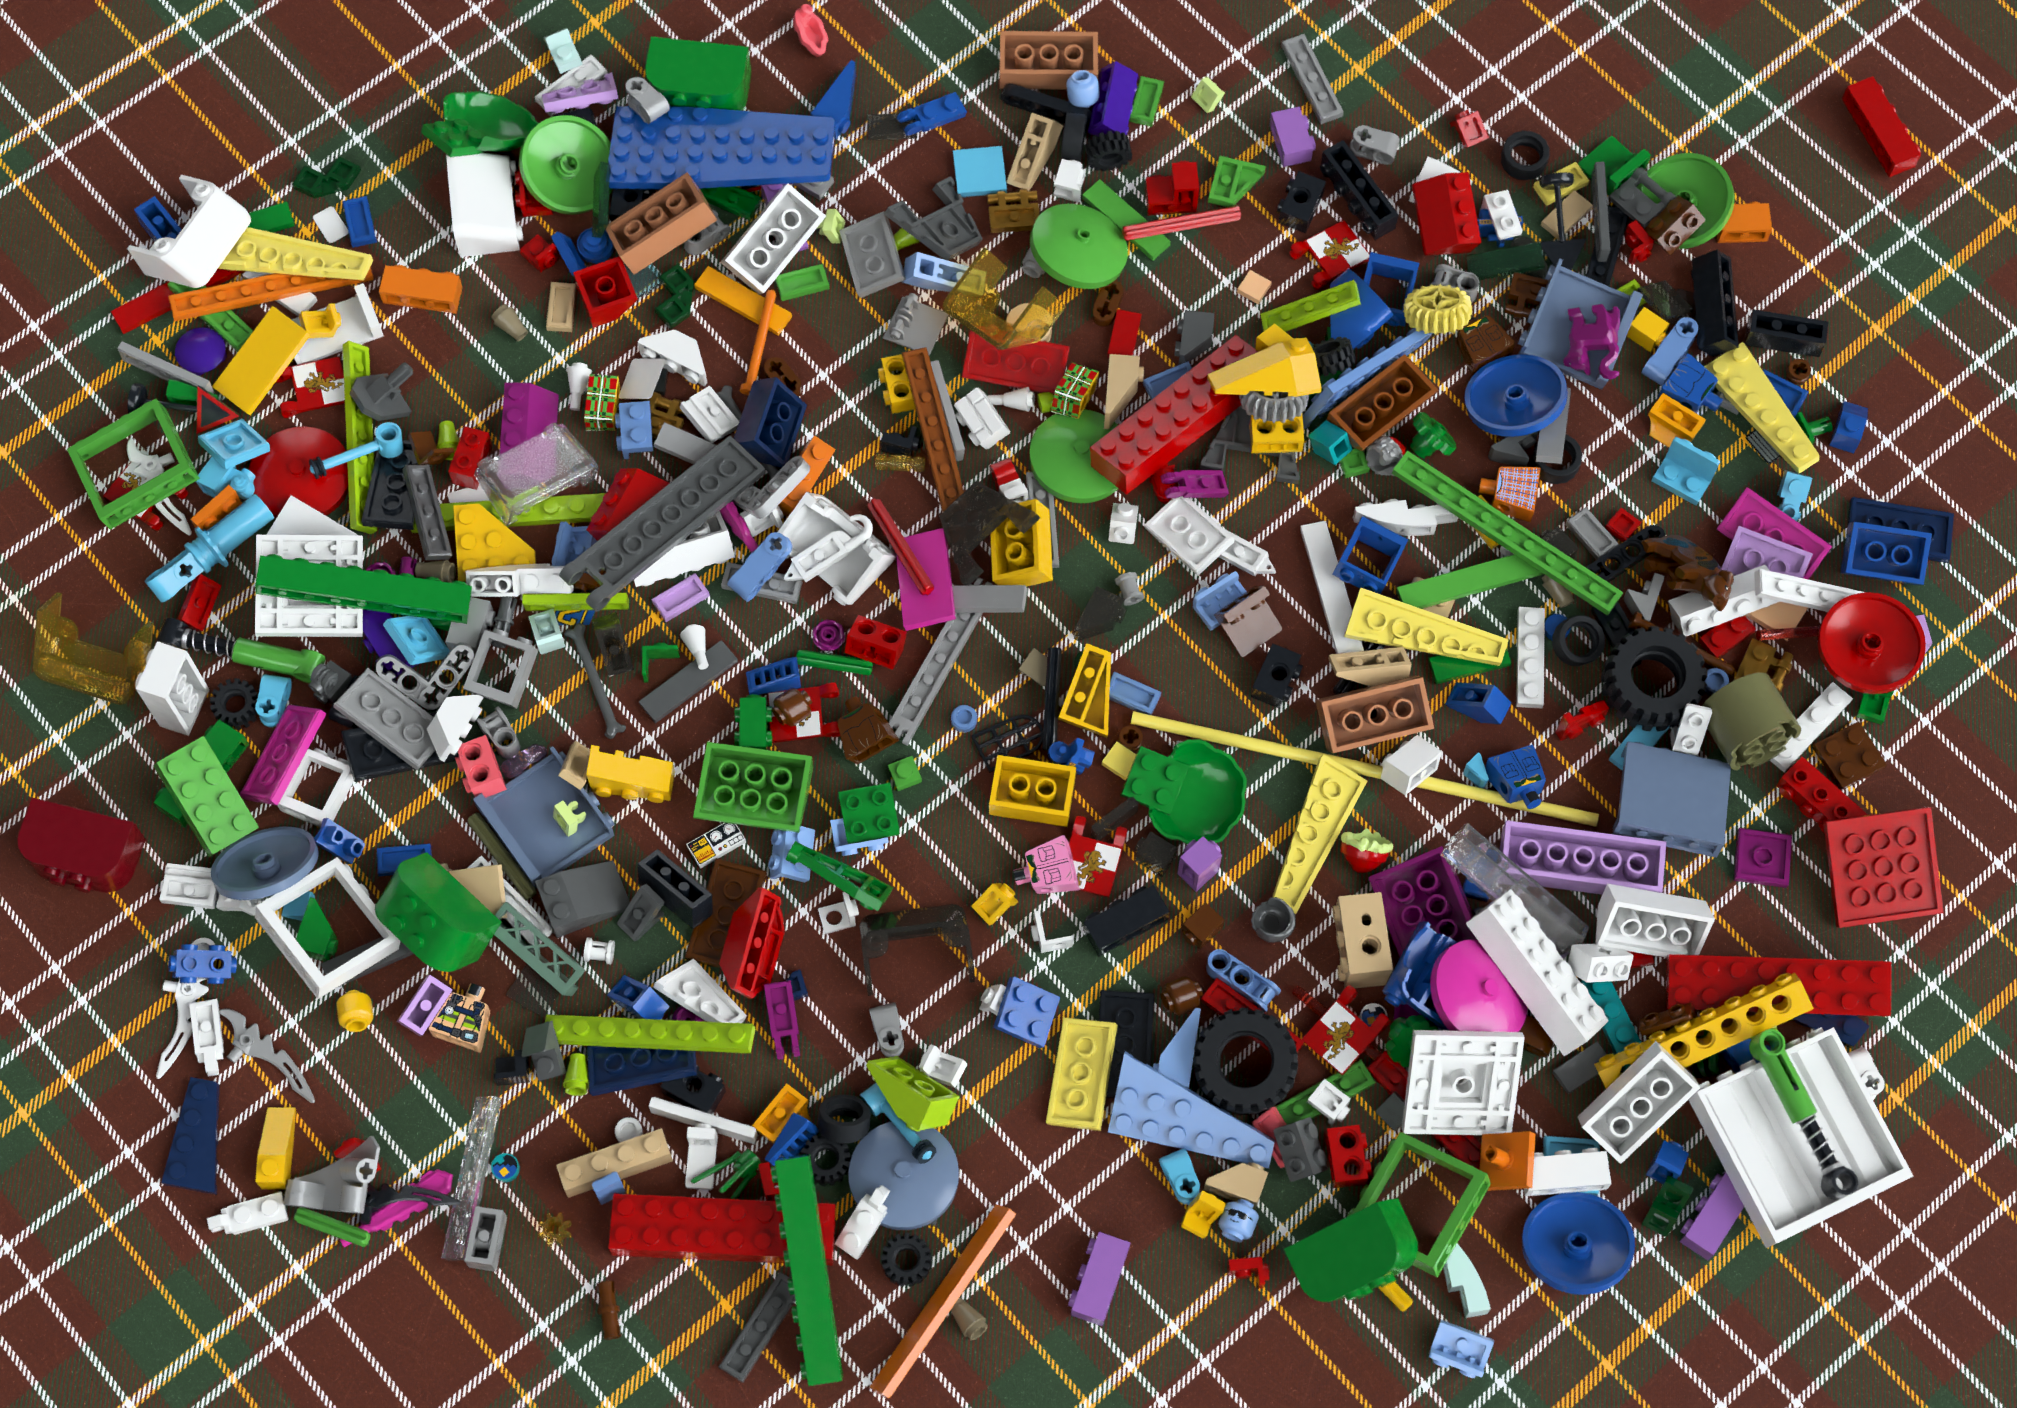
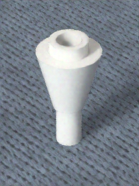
(578, 378)
(1018, 399)
(694, 639)

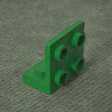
(1618, 162)
(869, 813)

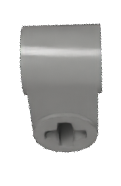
(645, 100)
(1376, 144)
(707, 237)
(1457, 278)
(498, 730)
(887, 1026)

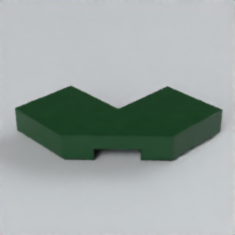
(336, 180)
(677, 307)

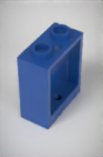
(1396, 269)
(1370, 534)

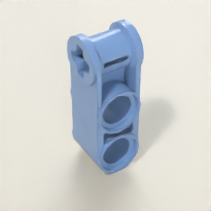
(1671, 351)
(760, 566)
(1256, 984)

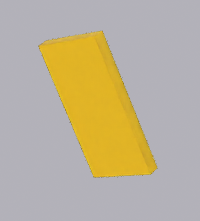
(261, 360)

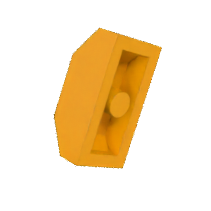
(1673, 420)
(779, 1111)

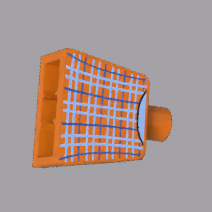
(1513, 491)

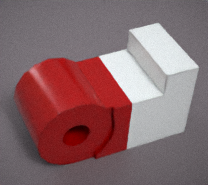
(1008, 481)

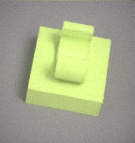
(1207, 94)
(831, 225)
(565, 817)

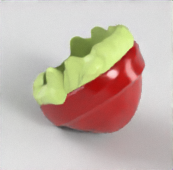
(1365, 850)

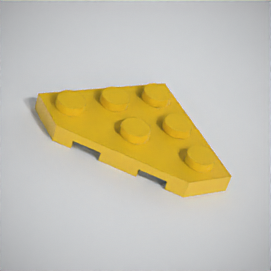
(486, 541)

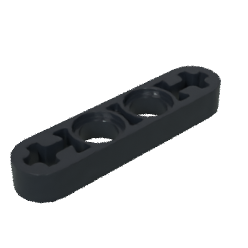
(1041, 103)
(1620, 555)

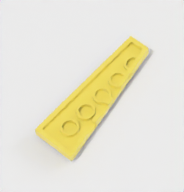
(283, 254)
(1758, 401)
(1402, 625)
(1322, 817)

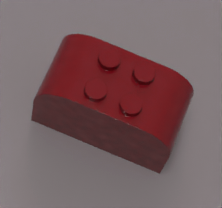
(79, 846)

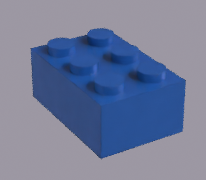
(1886, 553)

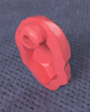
(810, 30)

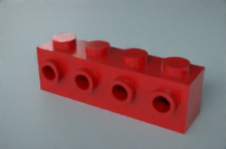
(1881, 126)
(1816, 794)

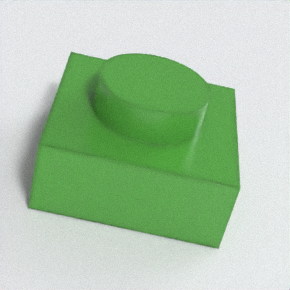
(904, 773)

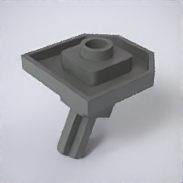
(380, 394)

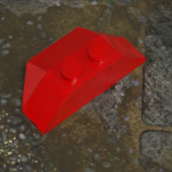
(753, 943)

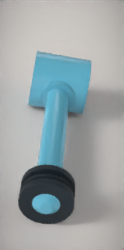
(387, 442)
(922, 1149)

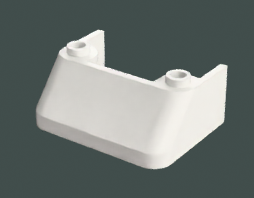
(201, 243)

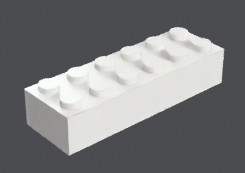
(1537, 972)

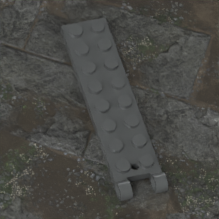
(664, 521)

